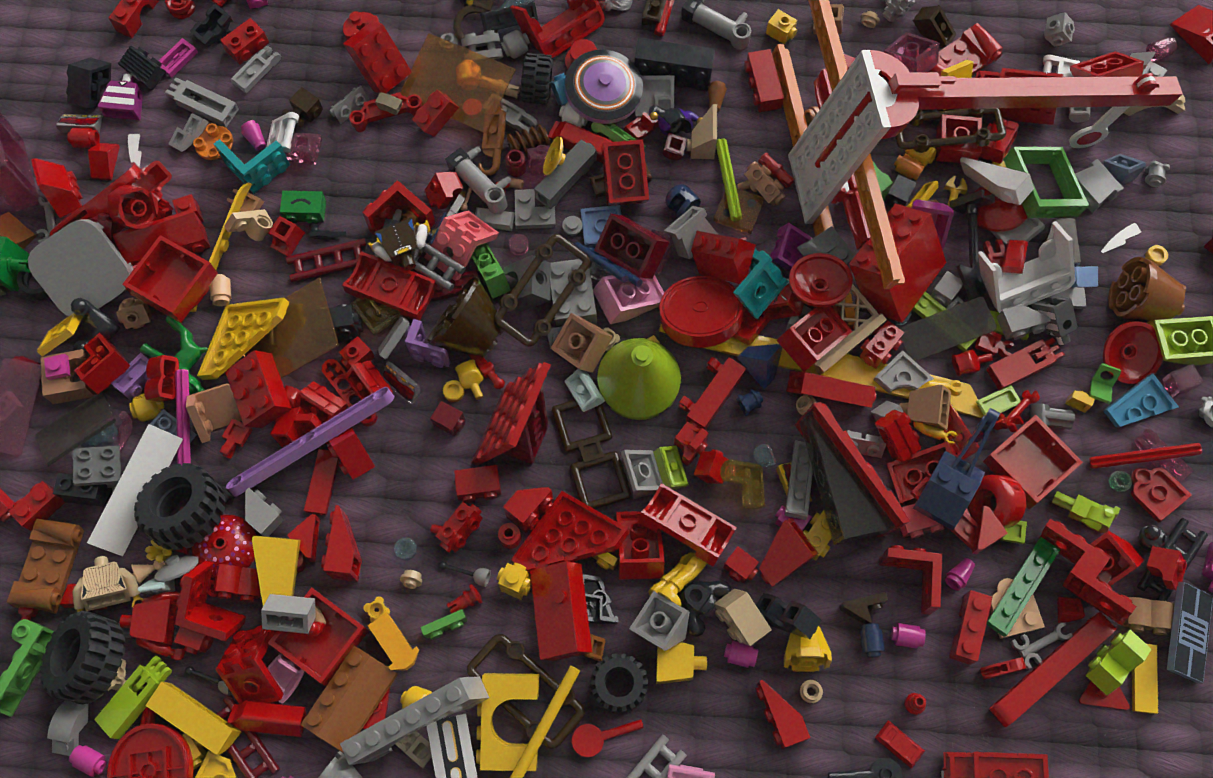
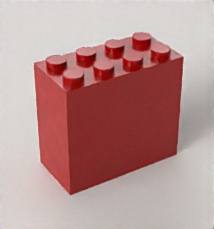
(918, 255)

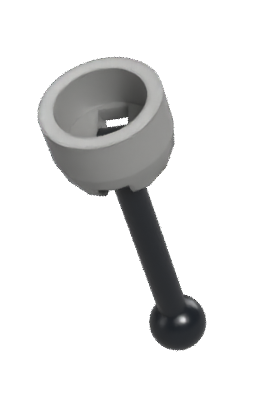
(481, 575)
(221, 685)

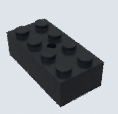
(689, 64)

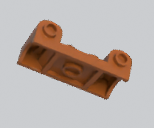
(46, 566)

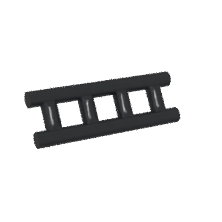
(1179, 530)

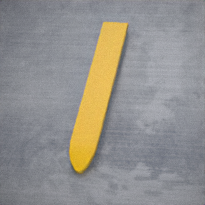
(222, 242)

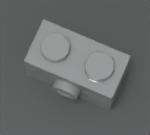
(288, 613)

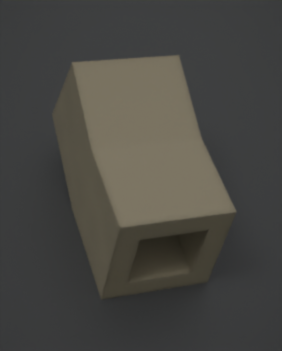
(388, 103)

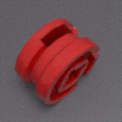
(180, 8)

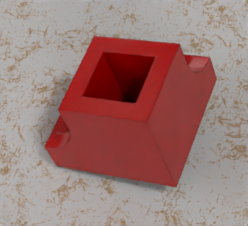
(443, 189)
(285, 236)
(691, 442)
(1168, 565)

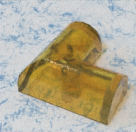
(374, 316)
(751, 481)

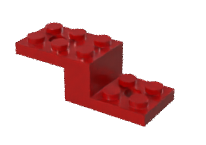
(1088, 566)

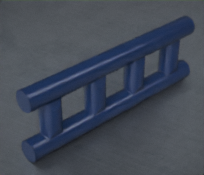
(611, 267)

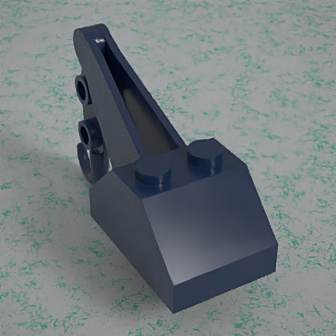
(954, 480)

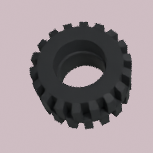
(536, 78)
(619, 663)

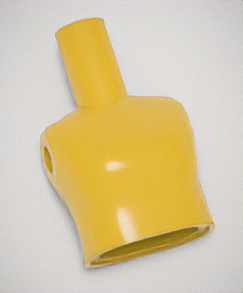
(470, 377)

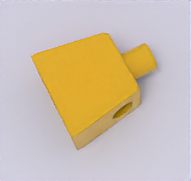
(678, 663)

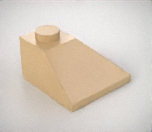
(704, 136)

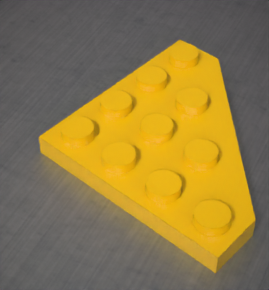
(238, 332)

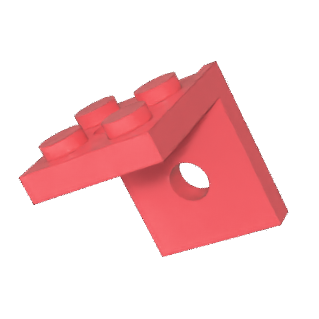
(462, 234)

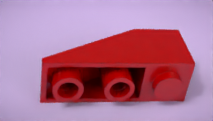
(786, 721)

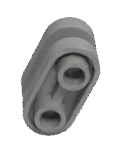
(488, 39)

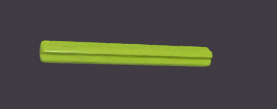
(728, 180)

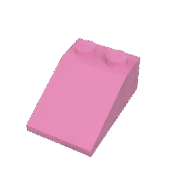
(625, 300)

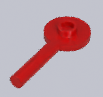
(589, 739)

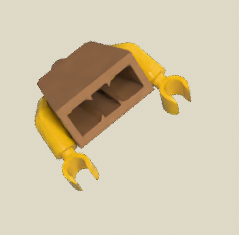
(930, 408)

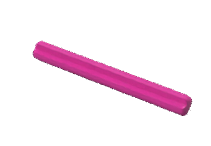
(182, 416)

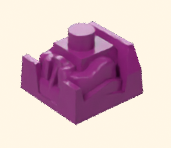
(941, 216)
(786, 250)

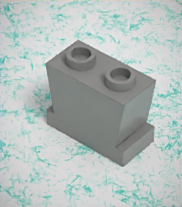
(1098, 185)
(685, 228)

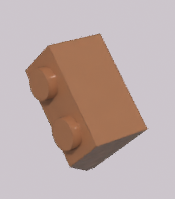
(581, 343)

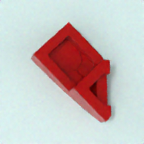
(641, 126)

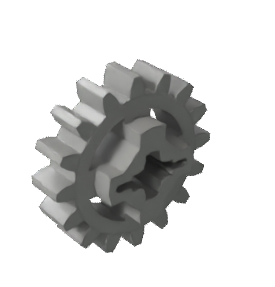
(897, 8)

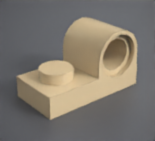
(255, 223)

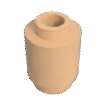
(220, 290)

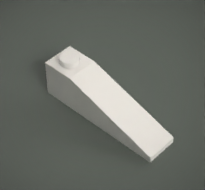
(1005, 183)

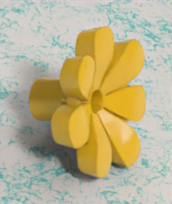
(157, 552)

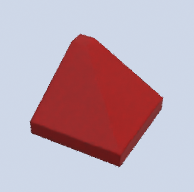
(1069, 609)

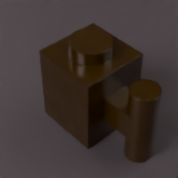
(305, 105)

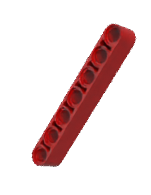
(1052, 669)

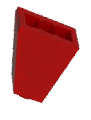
(787, 553)

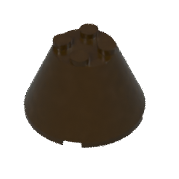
(469, 323)

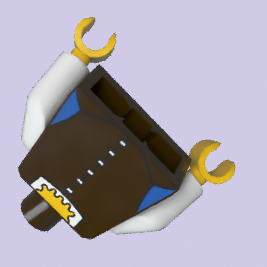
(401, 242)

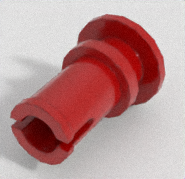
(465, 600)

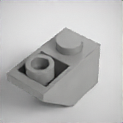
(1021, 320)
(260, 514)

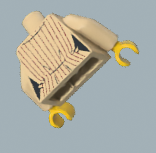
(104, 586)

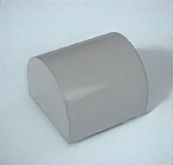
(1079, 114)

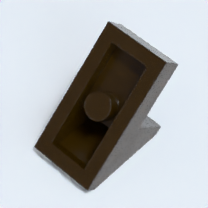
(859, 607)

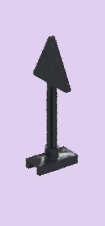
(971, 276)

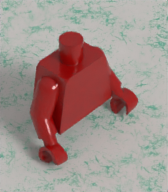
(154, 624)

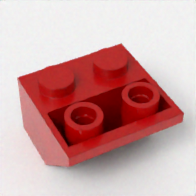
(527, 506)

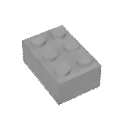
(581, 299)

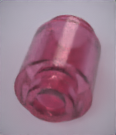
(1163, 48)

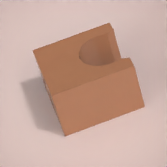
(63, 388)

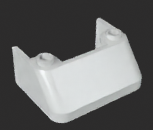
(1040, 278)

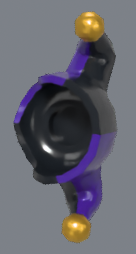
(673, 119)

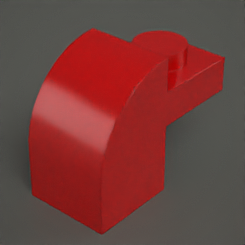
(294, 425)

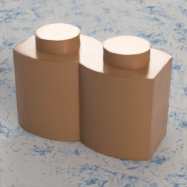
(1150, 615)

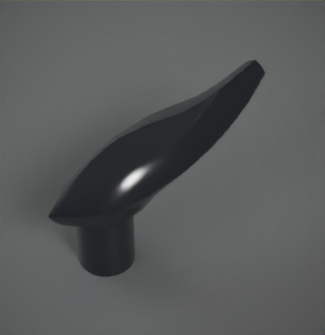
(323, 234)

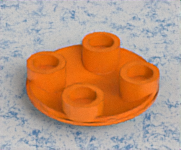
(205, 142)

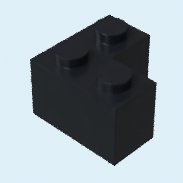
(85, 81)

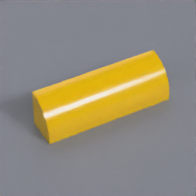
(193, 718)

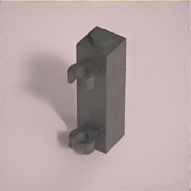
(558, 183)

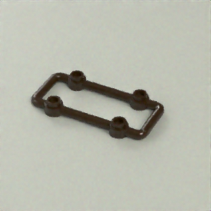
(981, 138)
(509, 301)
(517, 652)

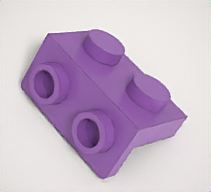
(133, 379)

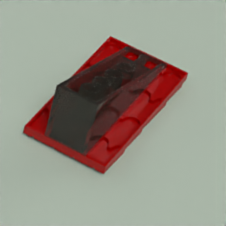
(848, 486)

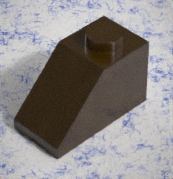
(934, 25)

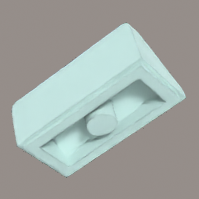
(584, 390)

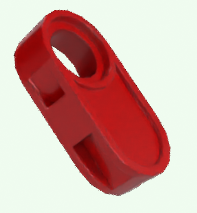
(1003, 668)

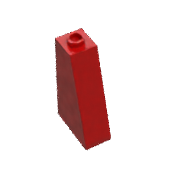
(831, 389)

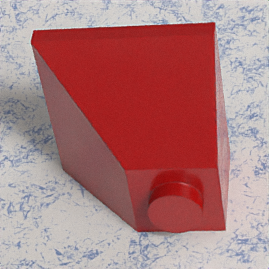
(1122, 557)

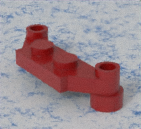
(370, 111)

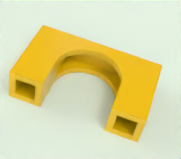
(495, 752)

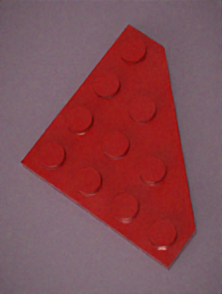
(570, 534)

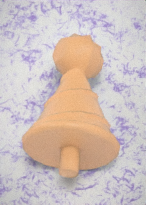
(143, 571)

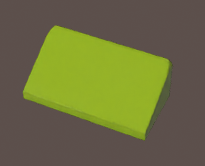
(670, 467)

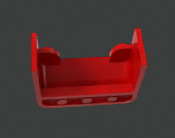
(565, 29)

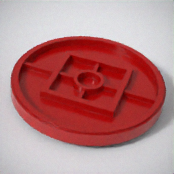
(151, 753)

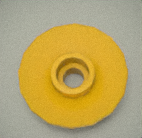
(554, 156)

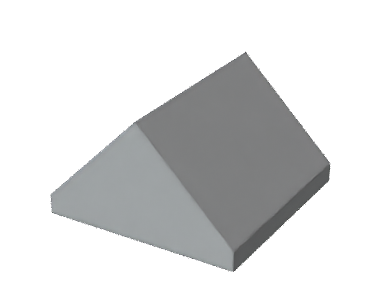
(641, 472)
(661, 622)

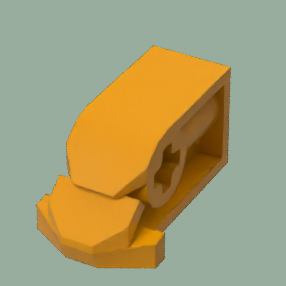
(393, 643)

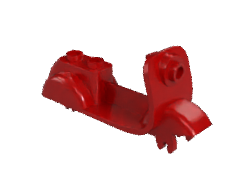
(149, 177)

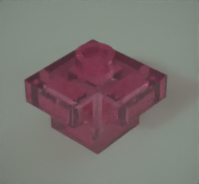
(305, 148)

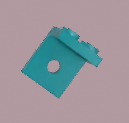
(258, 170)
(762, 274)

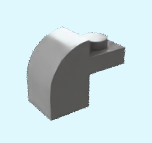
(66, 725)

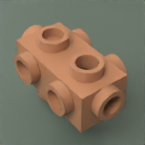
(760, 181)

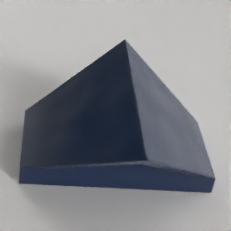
(761, 362)

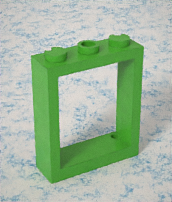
(1074, 198)

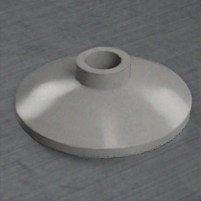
(176, 567)

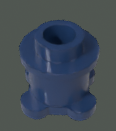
(749, 401)

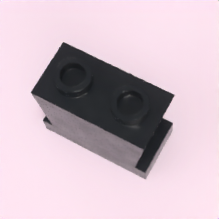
(87, 495)

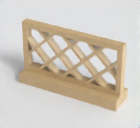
(856, 336)

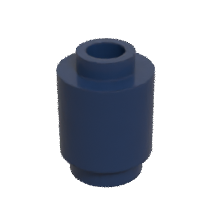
(871, 640)

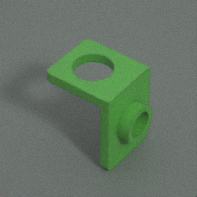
(1102, 388)

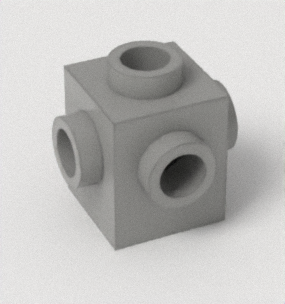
(1059, 29)

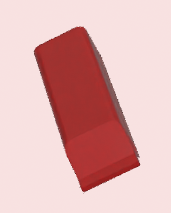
(573, 134)
(268, 718)

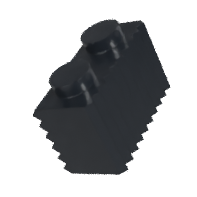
(141, 67)

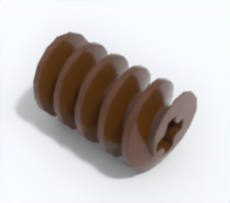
(528, 140)

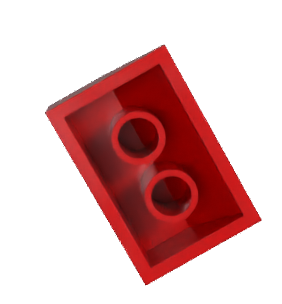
(1109, 65)
(57, 186)
(722, 256)

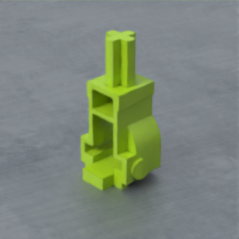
(1087, 511)

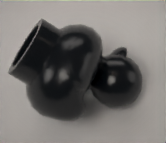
(1152, 536)

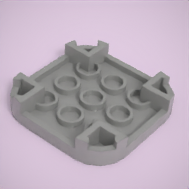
(79, 264)

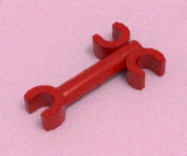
(1013, 418)

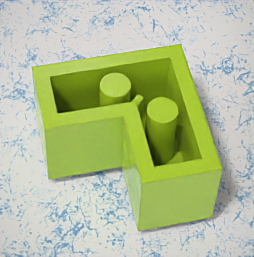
(1116, 661)

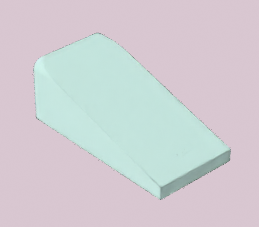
(154, 587)

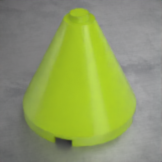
(639, 378)

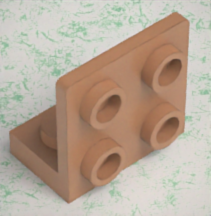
(212, 410)

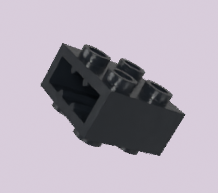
(345, 323)

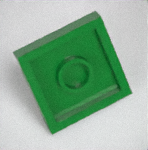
(12, 261)

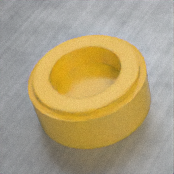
(1157, 254)
(453, 391)

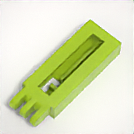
(125, 704)

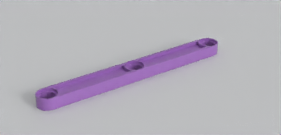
(310, 441)

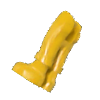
(678, 577)

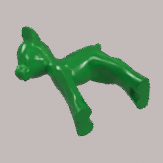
(187, 356)

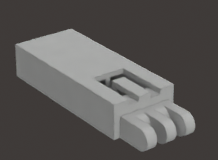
(212, 106)

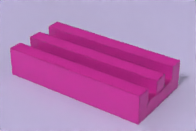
(179, 59)

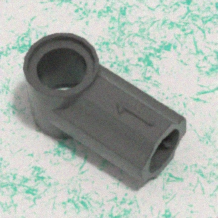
(1053, 417)

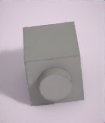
(947, 289)

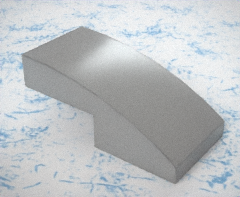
(193, 129)

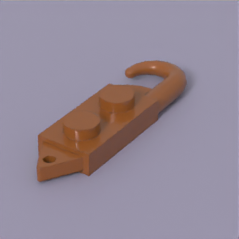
(493, 141)

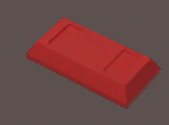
(1014, 256)
(899, 744)

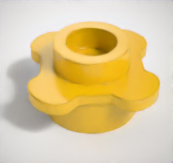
(378, 603)

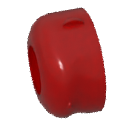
(1009, 499)

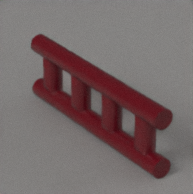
(317, 256)
(255, 745)

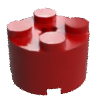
(132, 206)

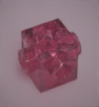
(536, 159)

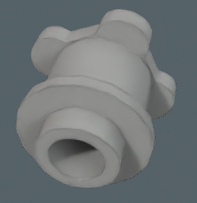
(1156, 173)

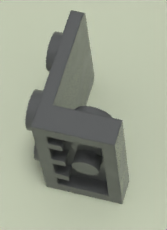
(97, 466)

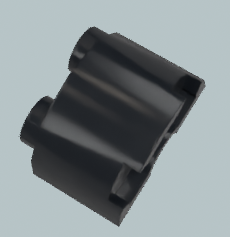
(213, 27)

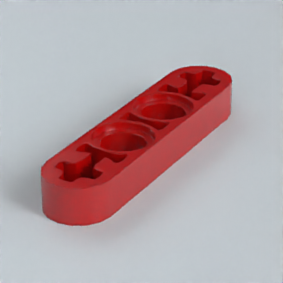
(347, 393)

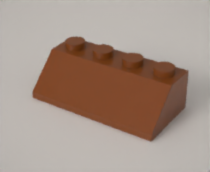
(349, 698)

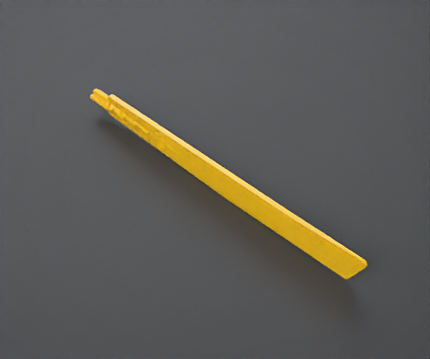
(854, 370)

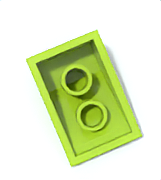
(1186, 340)

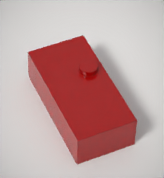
(560, 611)

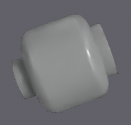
(515, 44)

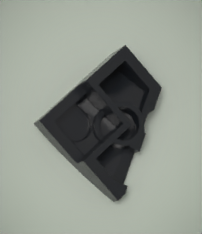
(598, 601)

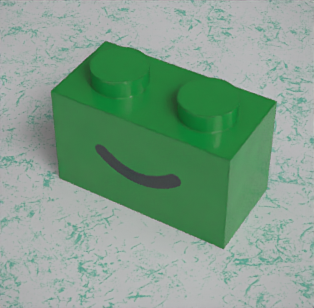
(303, 206)

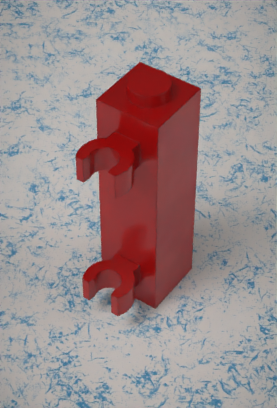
(716, 393)

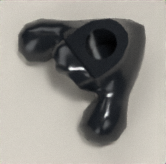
(93, 322)
(699, 599)

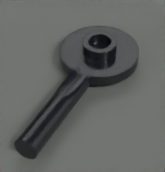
(879, 769)

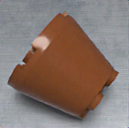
(1146, 292)

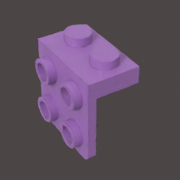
(421, 351)

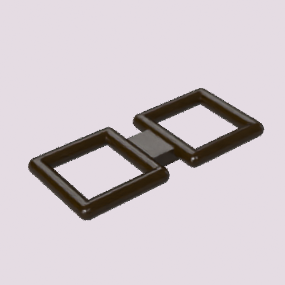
(591, 455)

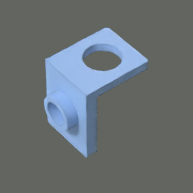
(1086, 277)

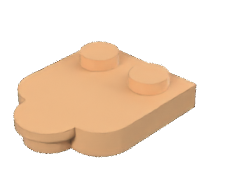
(1030, 616)

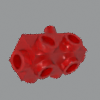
(458, 527)

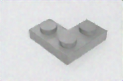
(529, 216)

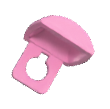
(286, 675)

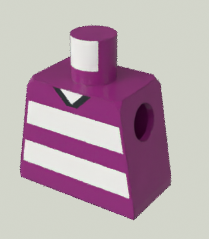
(122, 99)

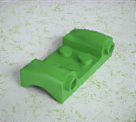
(25, 664)

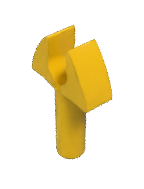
(962, 188)

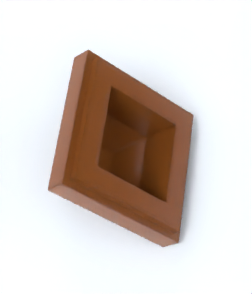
(597, 648)

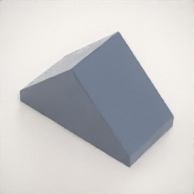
(1124, 168)

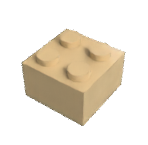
(741, 617)

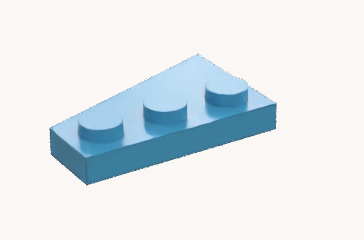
(1140, 402)

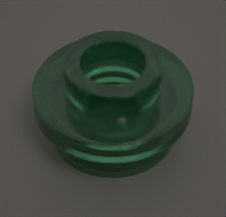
(1124, 477)

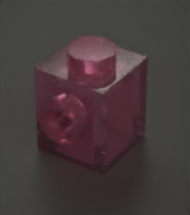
(1182, 380)

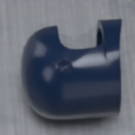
(683, 195)

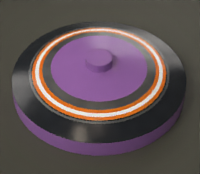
(603, 86)

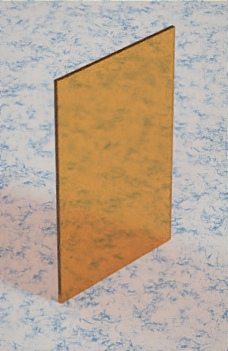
(441, 68)
(302, 333)

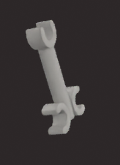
(49, 219)
(1028, 651)

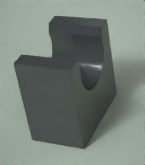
(537, 289)

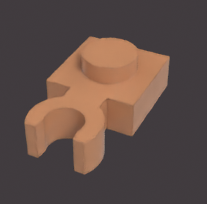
(250, 202)

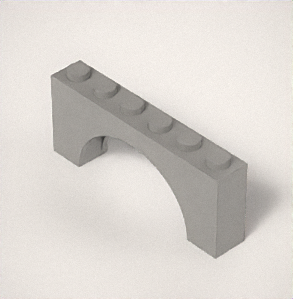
(380, 737)

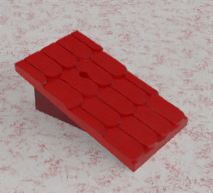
(517, 420)

